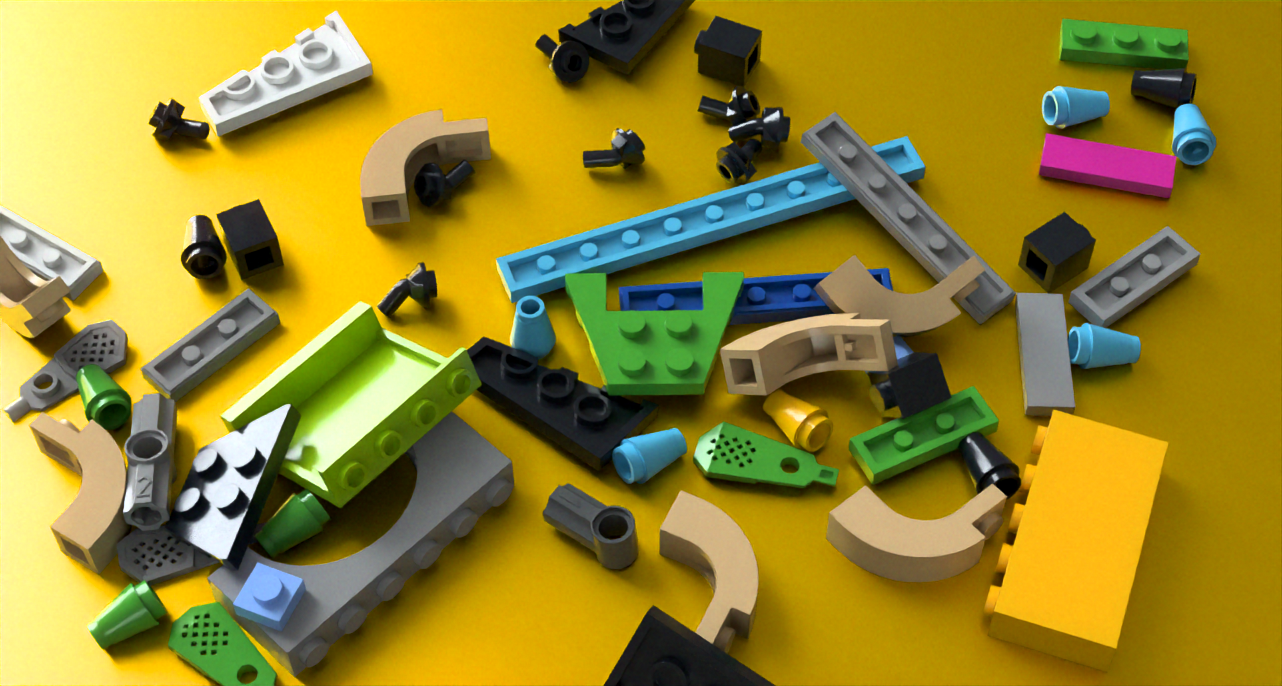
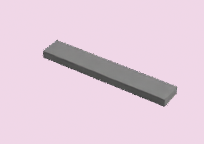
(903, 212)

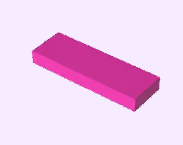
(1108, 165)

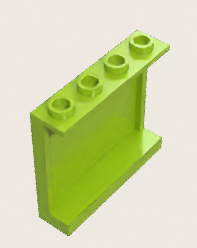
(359, 402)

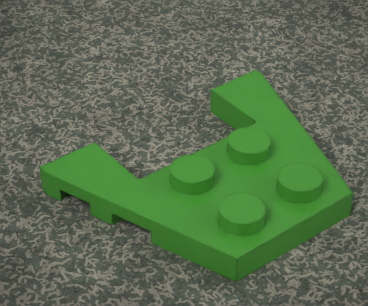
(655, 349)

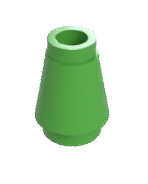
(103, 397)
(292, 523)
(127, 615)

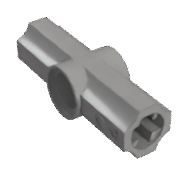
(150, 462)

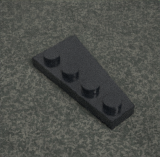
(558, 403)
(673, 655)

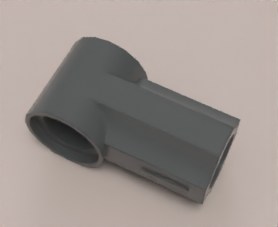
(593, 524)

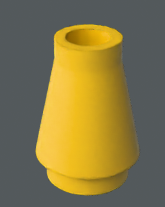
(801, 422)

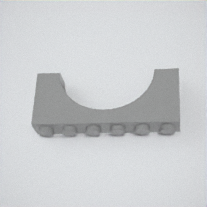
(455, 485)

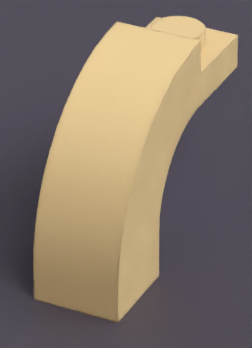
(404, 149)
(856, 291)
(25, 299)
(805, 347)
(95, 518)
(912, 548)
(719, 550)

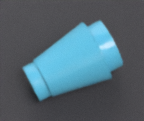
(1073, 106)
(1192, 136)
(532, 328)
(1101, 347)
(646, 455)

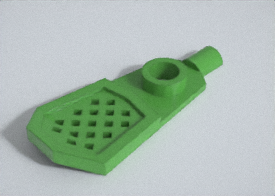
(764, 461)
(230, 659)

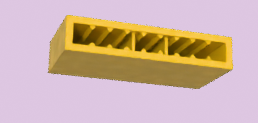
(1076, 540)

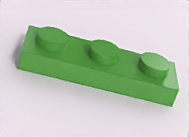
(1123, 44)
(922, 436)

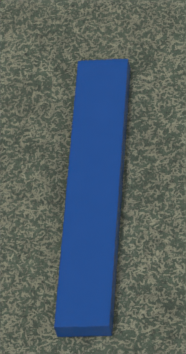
(761, 300)

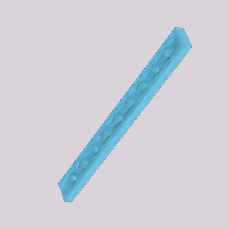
(690, 224)

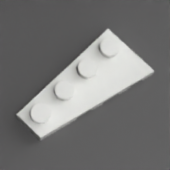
(305, 70)

